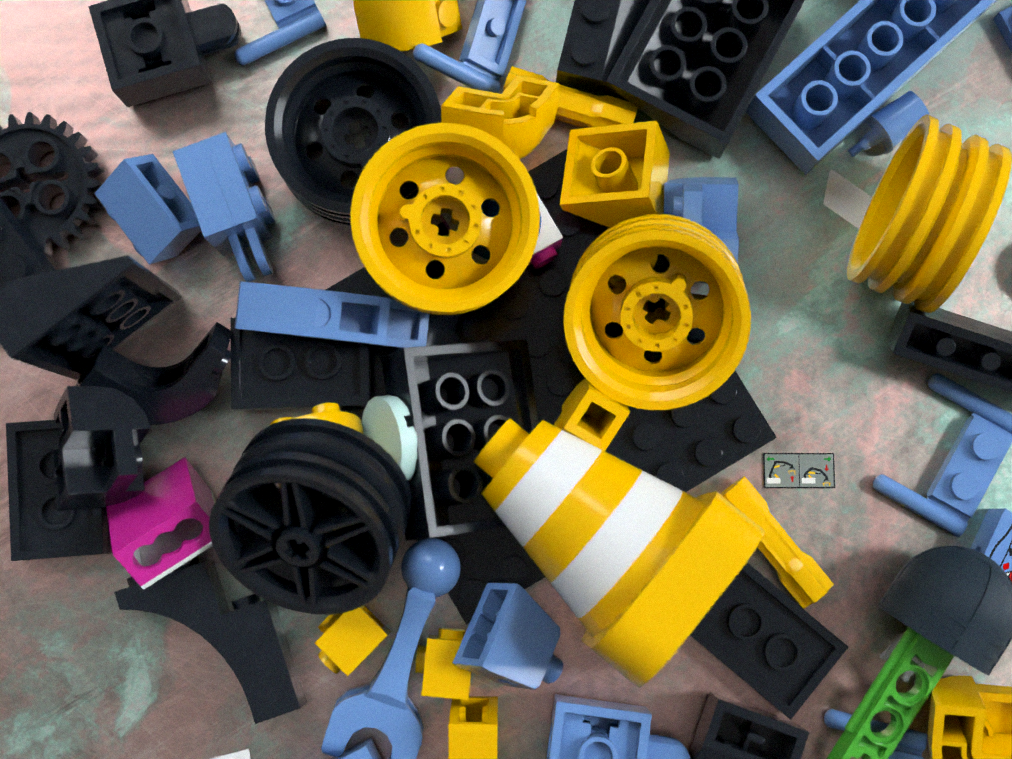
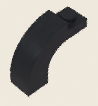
(168, 391)

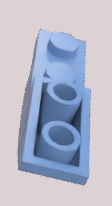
(329, 315)

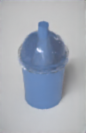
(888, 126)

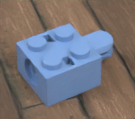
(226, 201)
(606, 731)

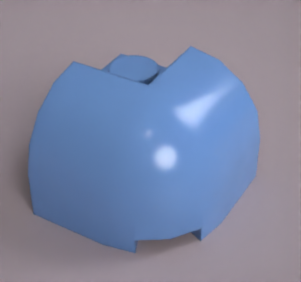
(707, 202)

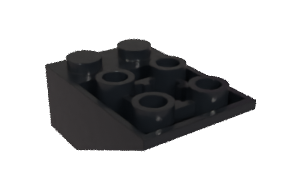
(744, 732)

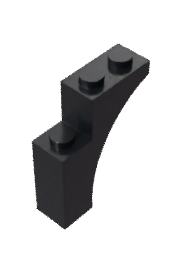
(247, 638)

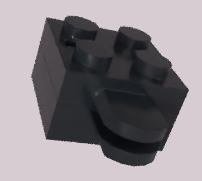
(160, 45)

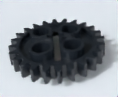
(23, 148)

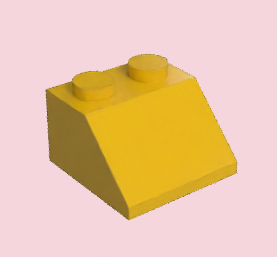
(615, 172)

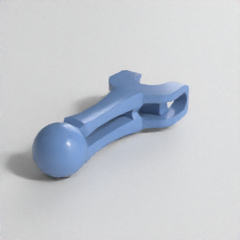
(429, 571)

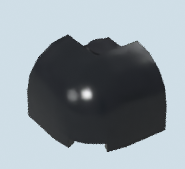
(98, 448)

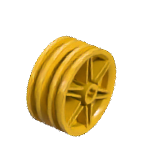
(489, 173)
(930, 214)
(686, 368)

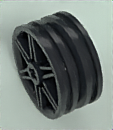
(334, 74)
(330, 527)

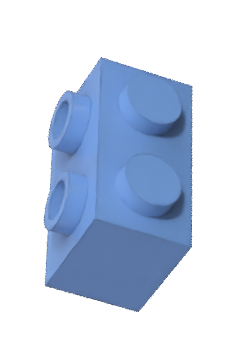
(149, 208)

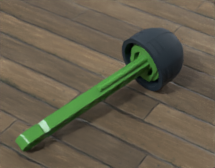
(953, 607)

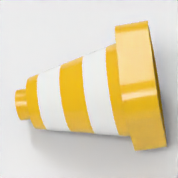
(616, 542)

